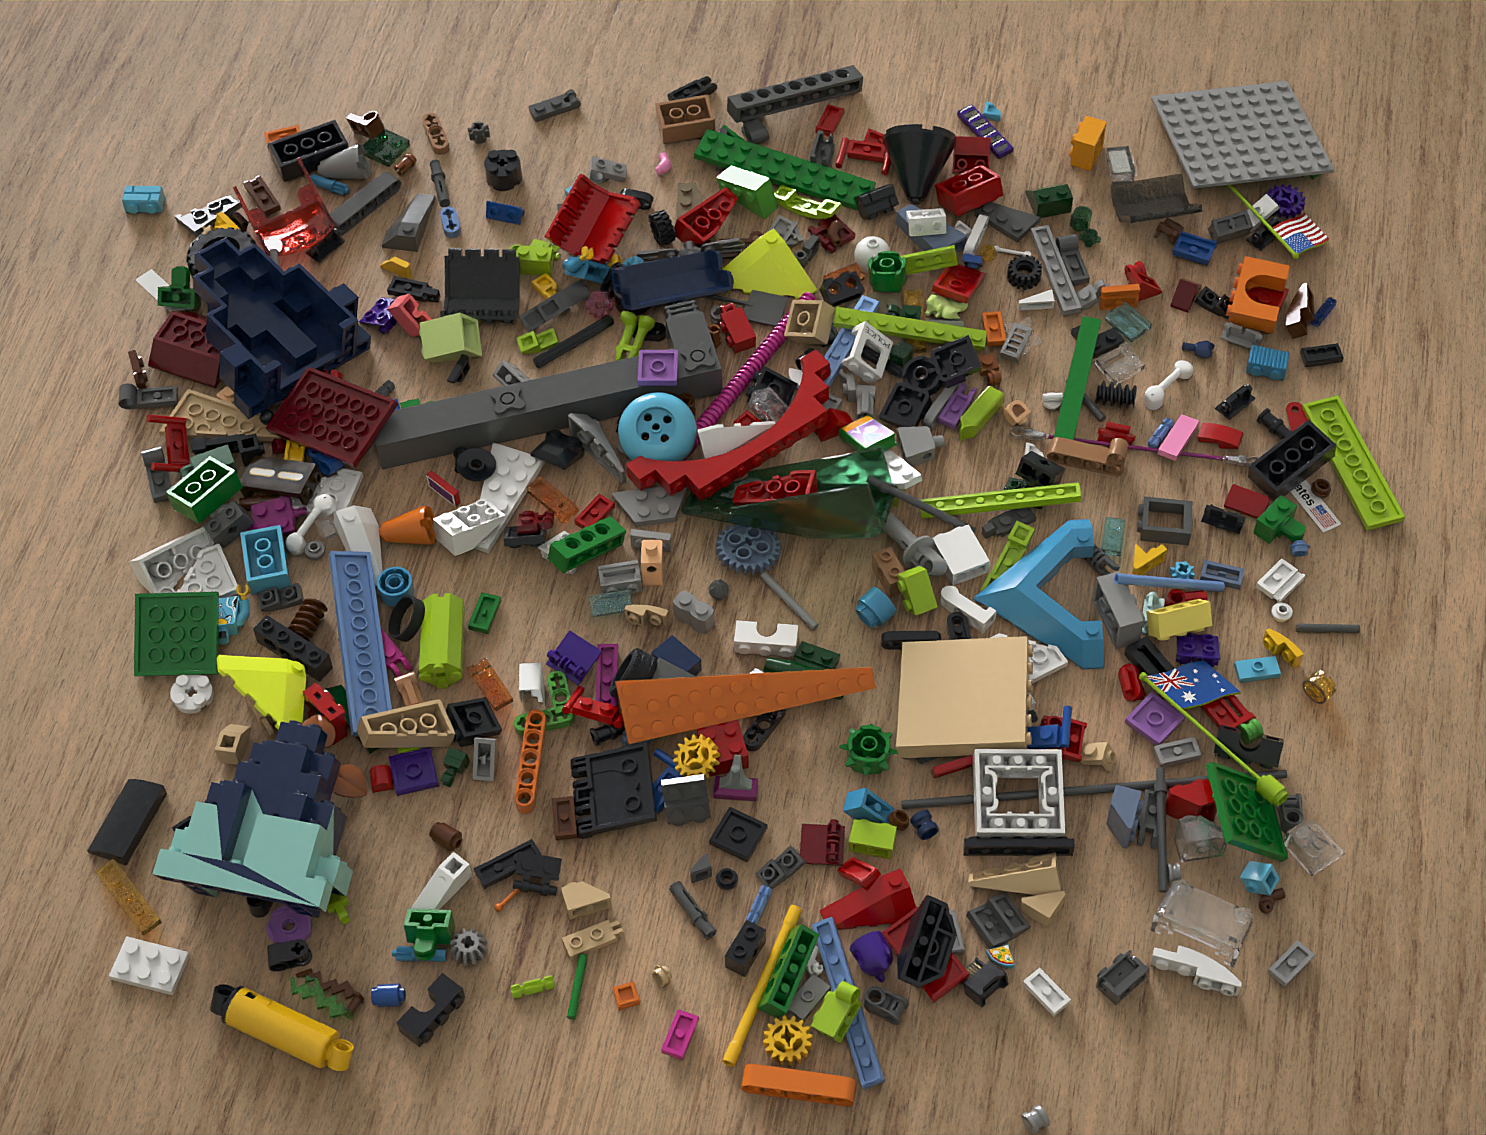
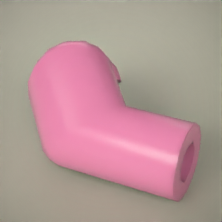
(664, 165)

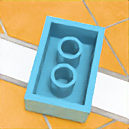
(265, 559)

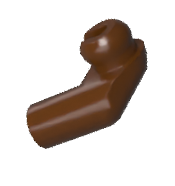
(834, 228)
(1267, 901)

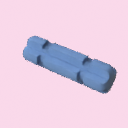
(1160, 433)
(759, 904)

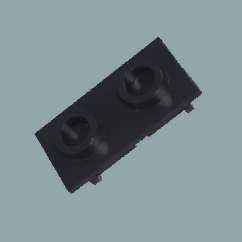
(1263, 236)
(325, 246)
(1236, 402)
(1224, 520)

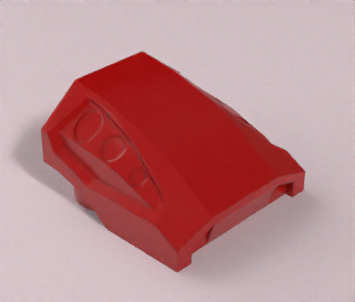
(1077, 730)

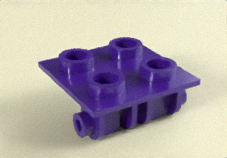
(380, 316)
(1198, 646)
(573, 657)

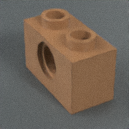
(886, 569)

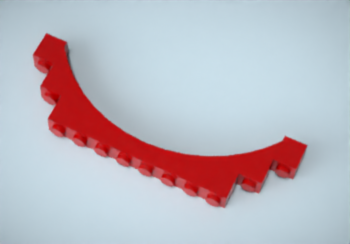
(713, 473)

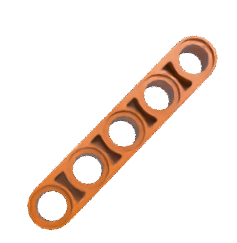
(526, 770)
(798, 1085)

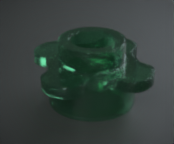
(1090, 237)

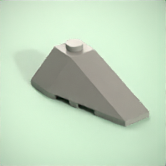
(596, 443)

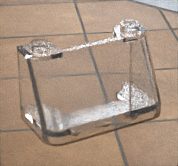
(1204, 919)

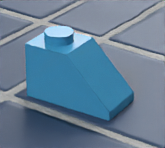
(867, 805)

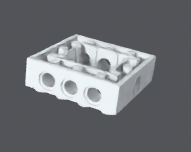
(1018, 763)

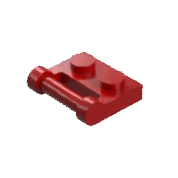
(1223, 714)

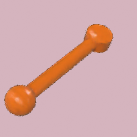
(499, 906)

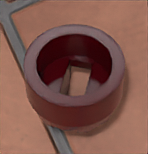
(278, 446)

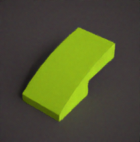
(534, 343)

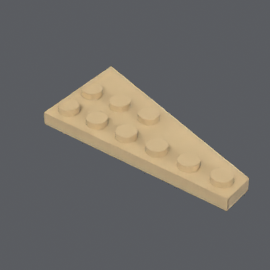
(216, 418)

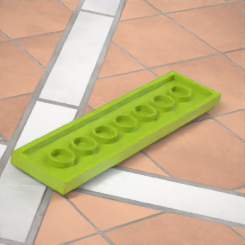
(1355, 464)

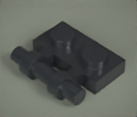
(539, 867)

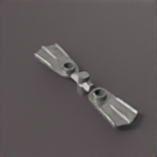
(724, 246)

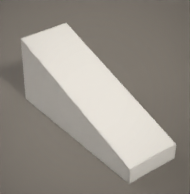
(1040, 301)

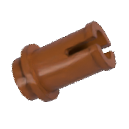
(408, 161)
(714, 331)

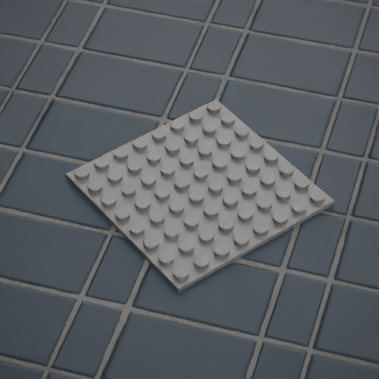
(1241, 134)

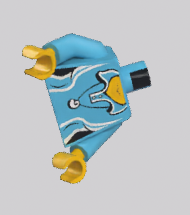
(233, 614)

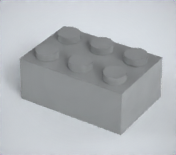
(1118, 611)

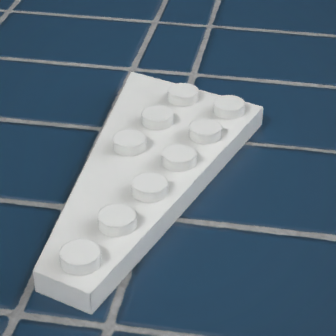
(507, 486)

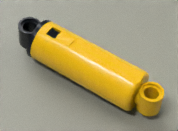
(281, 1027)

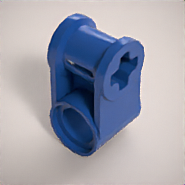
(324, 463)

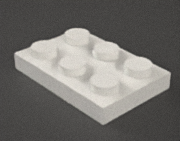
(149, 965)

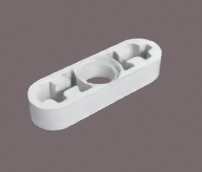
(976, 235)

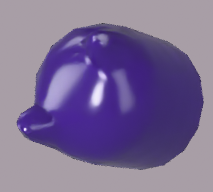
(873, 954)

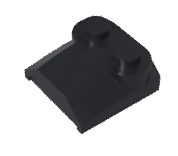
(559, 449)

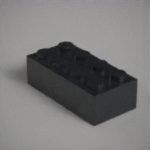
(310, 145)
(1292, 460)

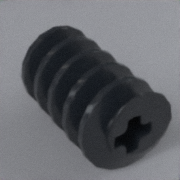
(1116, 394)

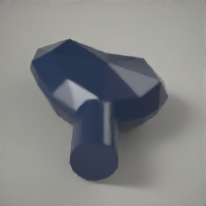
(1202, 349)

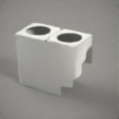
(532, 680)

